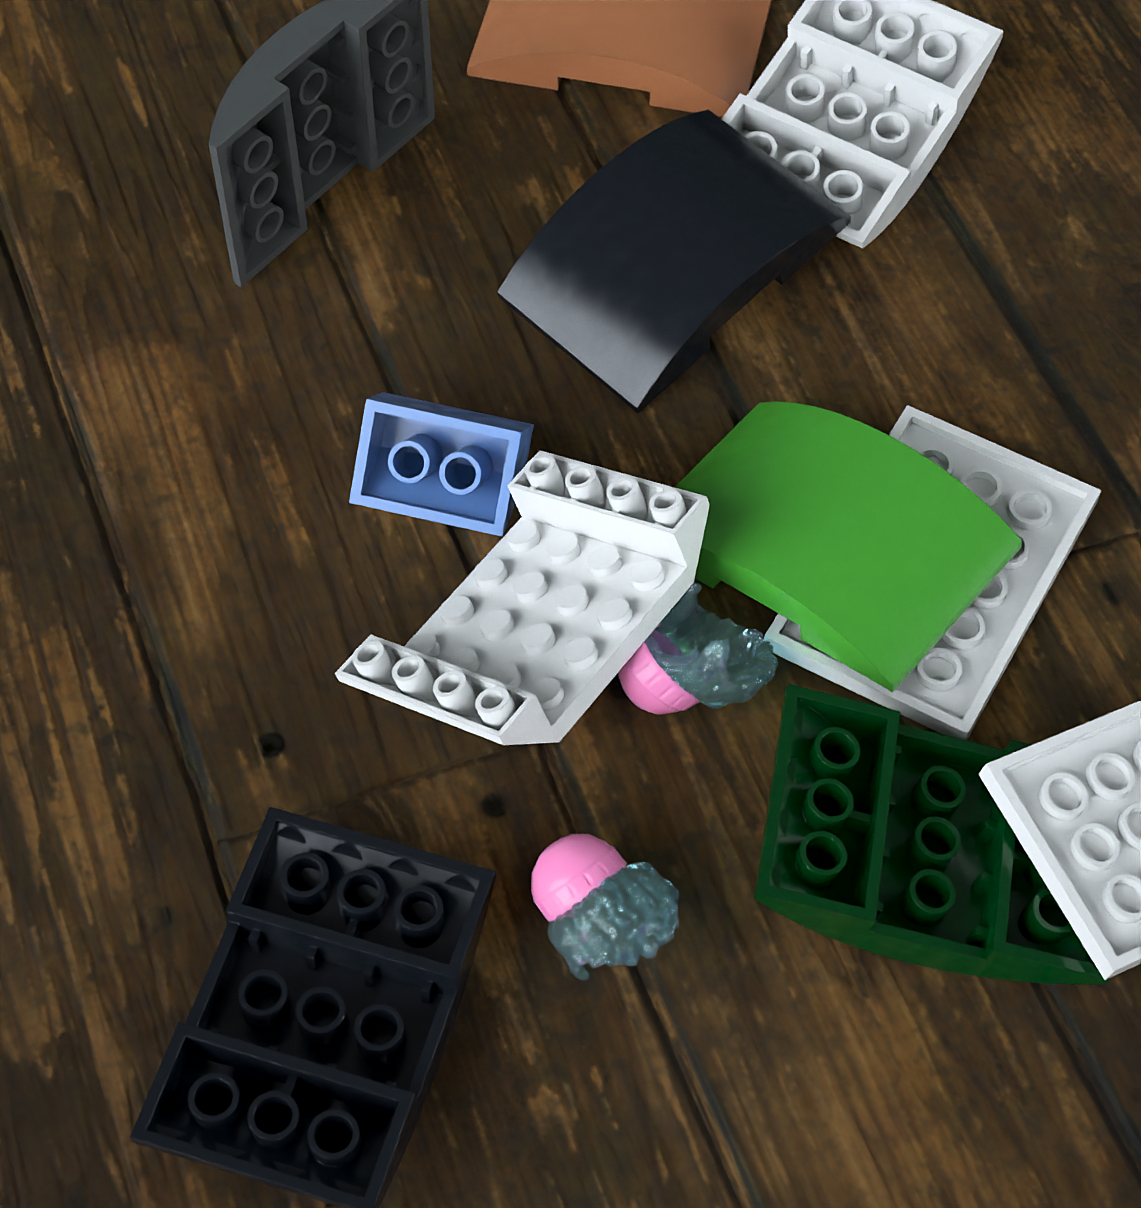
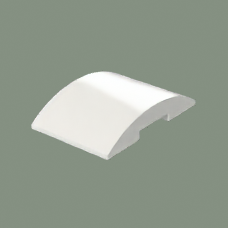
(866, 100)

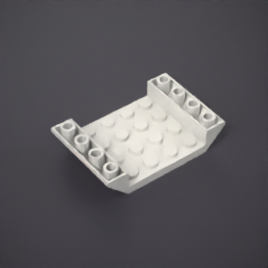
(547, 607)

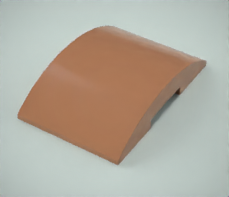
(678, 50)

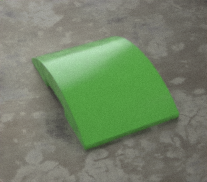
(845, 535)

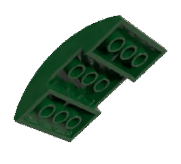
(903, 849)

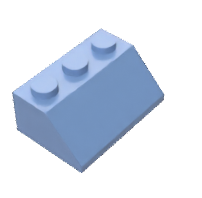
(439, 462)

